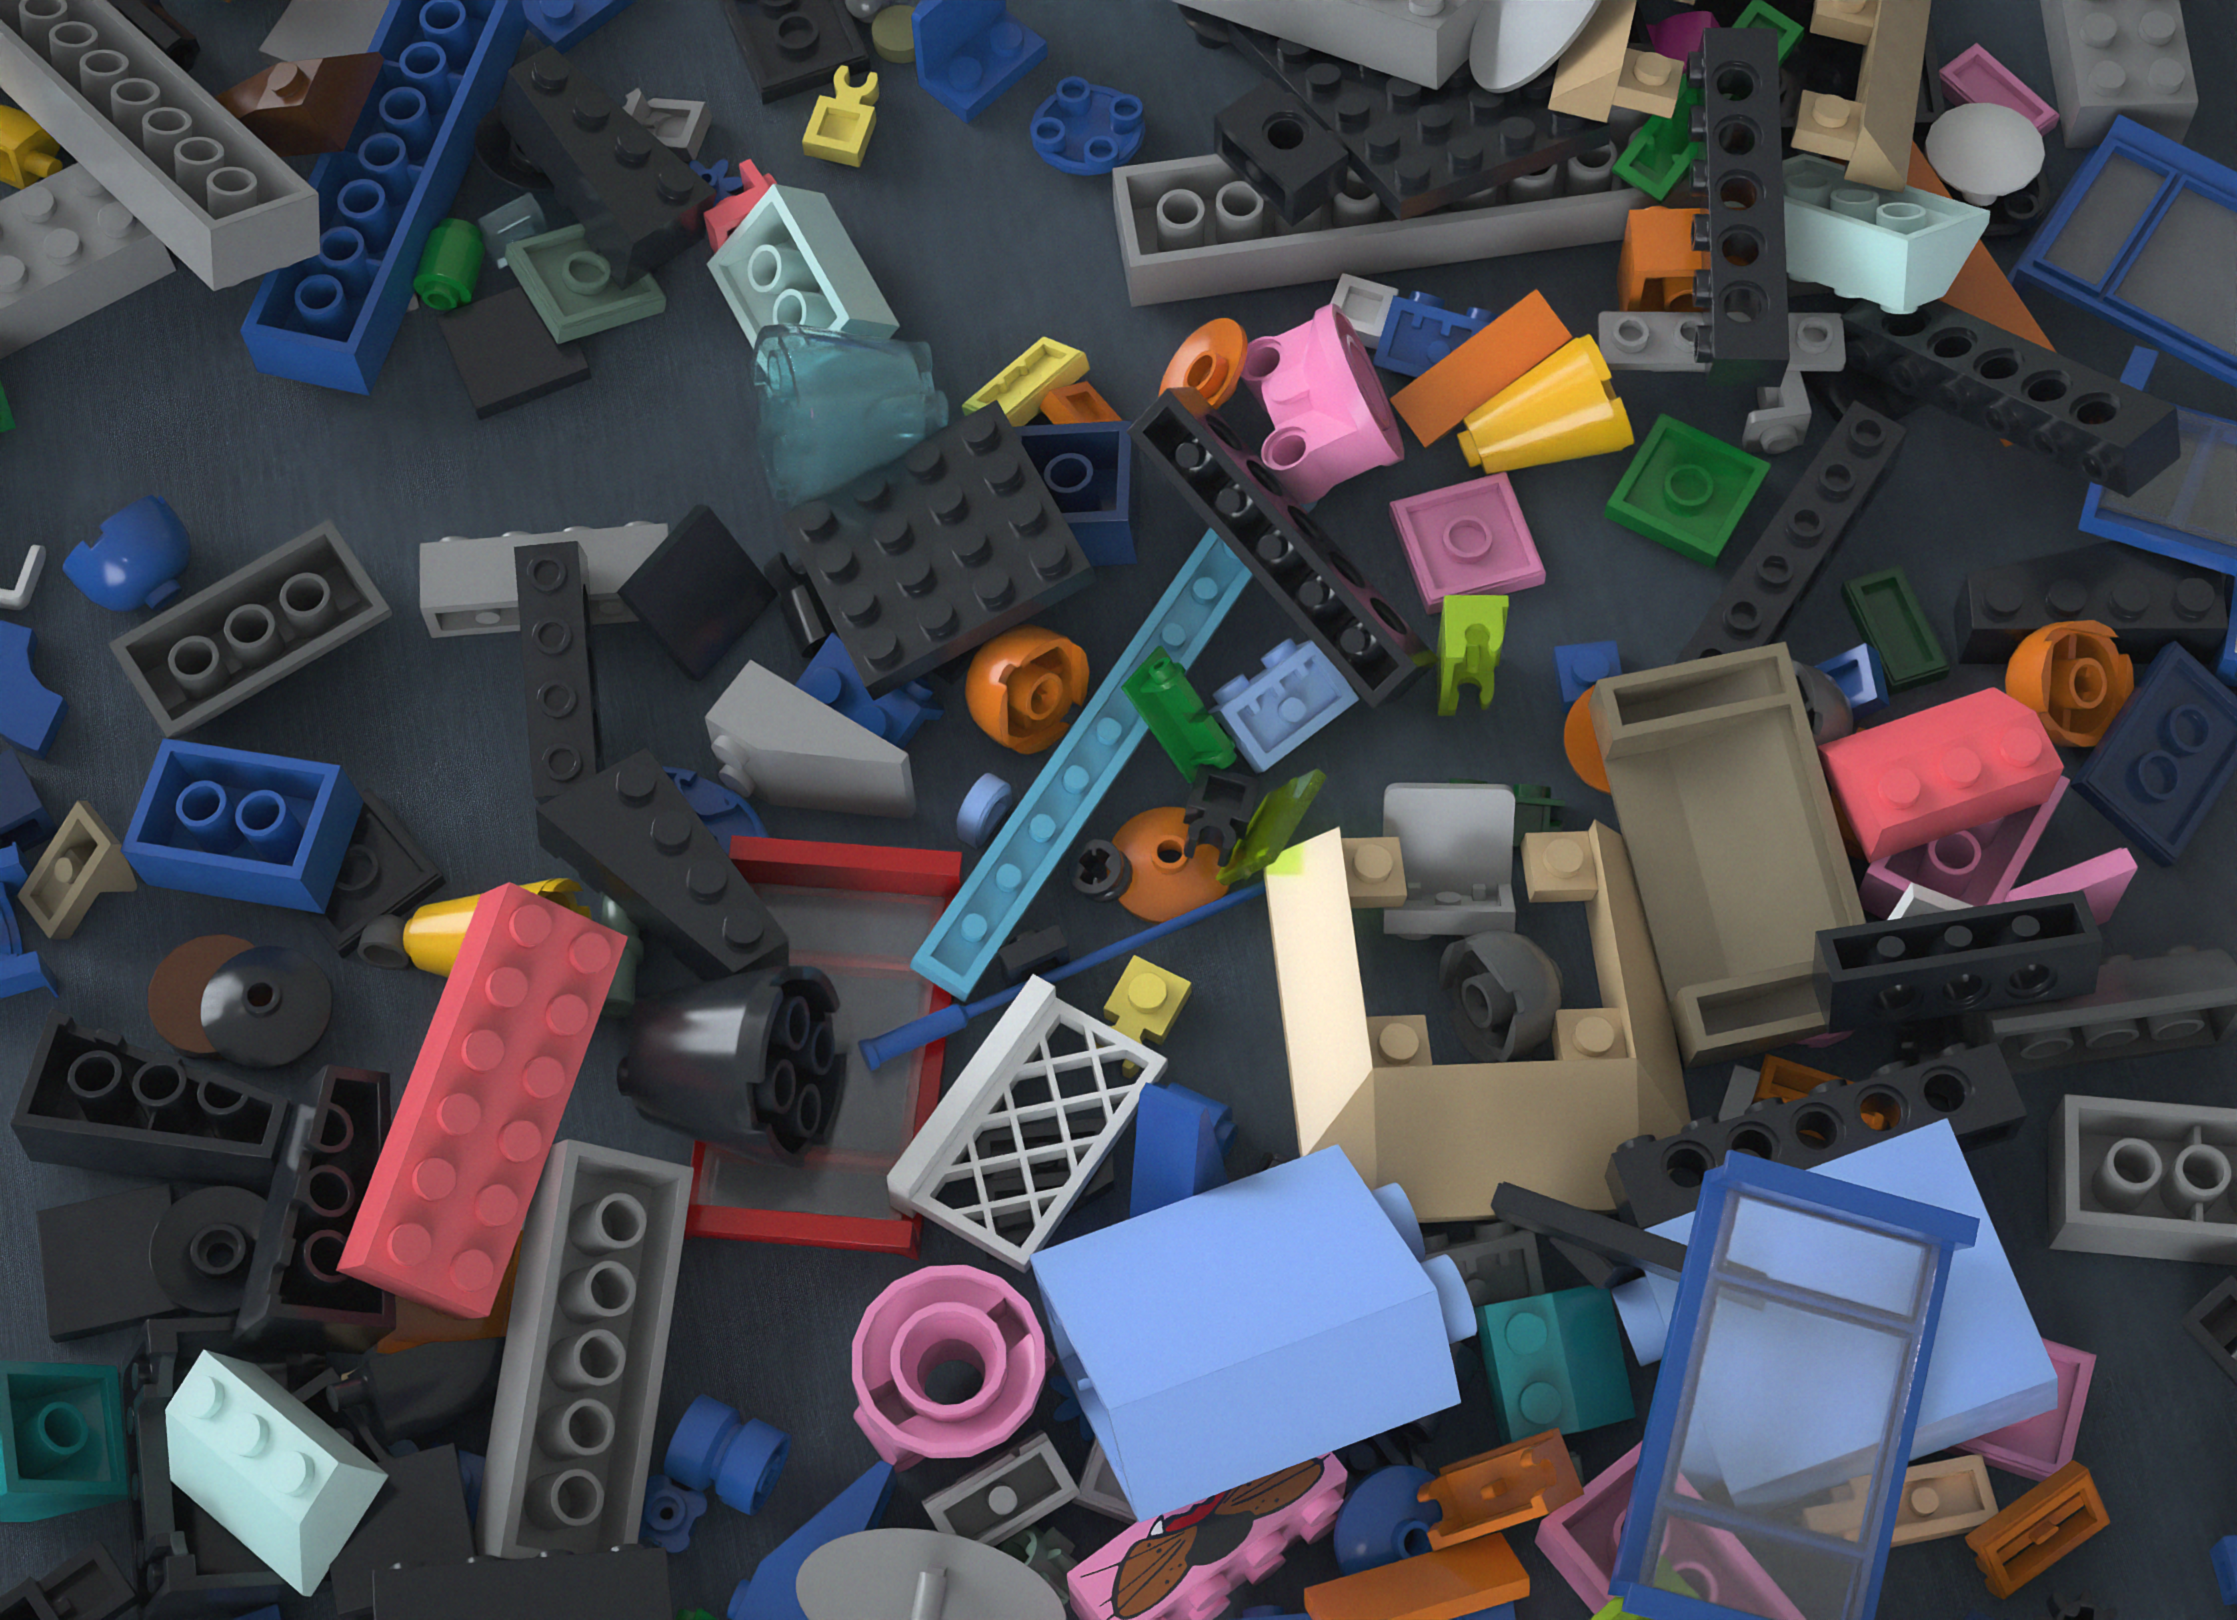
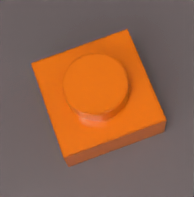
(1077, 405)

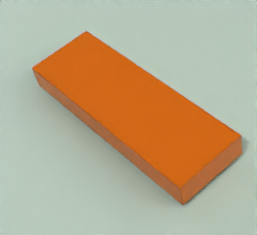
(1481, 368)
(1426, 1586)

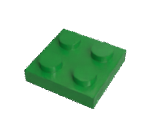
(1687, 490)

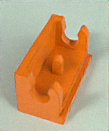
(1501, 1488)

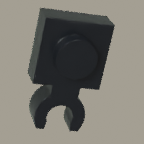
(1219, 810)

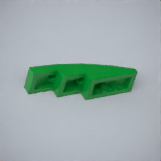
(1661, 152)

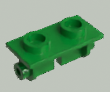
(1178, 715)

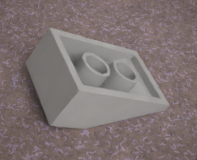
(802, 752)

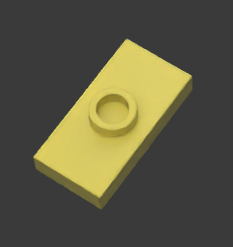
(1029, 379)

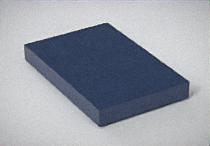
(2164, 756)

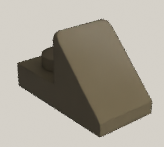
(73, 871)

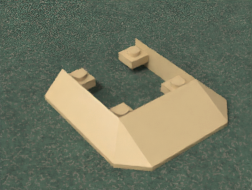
(1867, 133)
(1470, 1126)

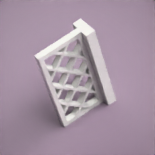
(972, 1108)

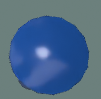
(1087, 128)

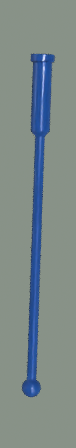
(956, 1016)

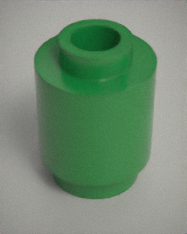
(450, 264)

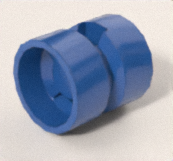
(721, 1452)

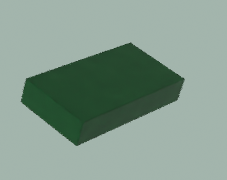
(1896, 626)

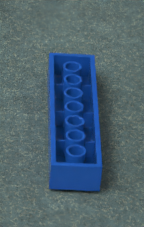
(383, 194)

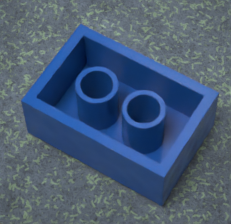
(243, 825)

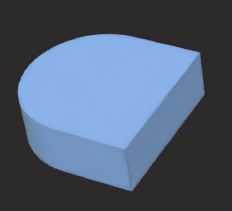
(983, 809)

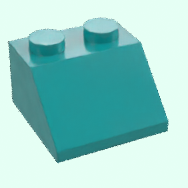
(1554, 1363)
(59, 1439)

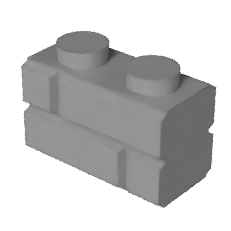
(1004, 1493)

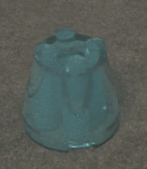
(838, 406)

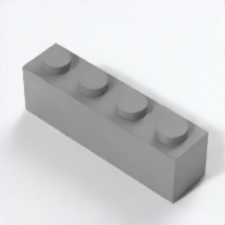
(473, 582)

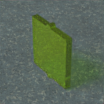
(1271, 827)

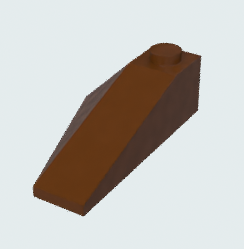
(305, 103)

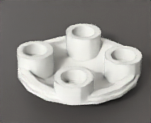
(1984, 151)

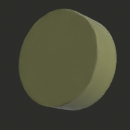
(894, 34)

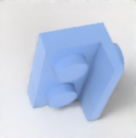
(1282, 703)

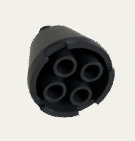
(740, 1063)

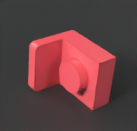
(732, 210)

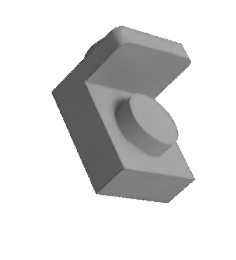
(1781, 417)

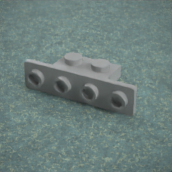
(1667, 340)

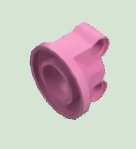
(1323, 405)
(939, 1319)

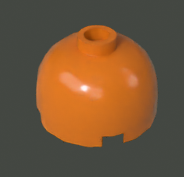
(2071, 680)
(1025, 686)

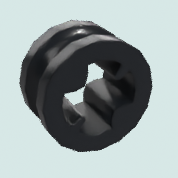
(1115, 860)

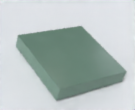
(575, 285)

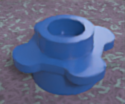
(687, 1508)

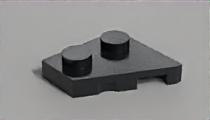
(1045, 1175)

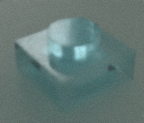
(511, 223)

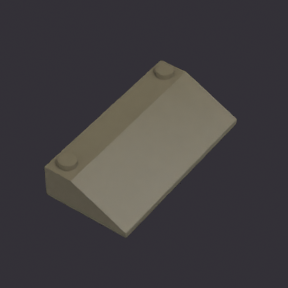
(1727, 844)

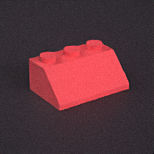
(1941, 771)

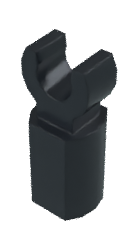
(800, 604)

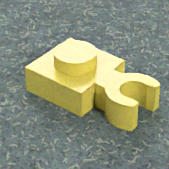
(843, 125)
(1145, 1004)

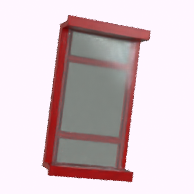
(860, 922)

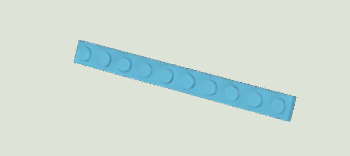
(1076, 777)

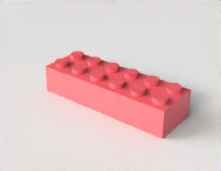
(483, 1104)

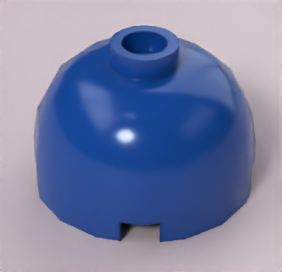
(134, 558)

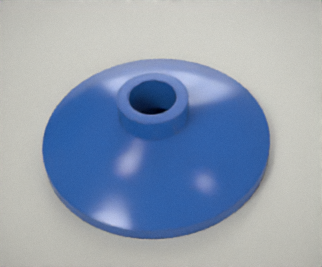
(1379, 1516)

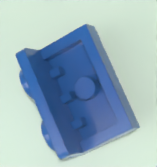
(892, 717)

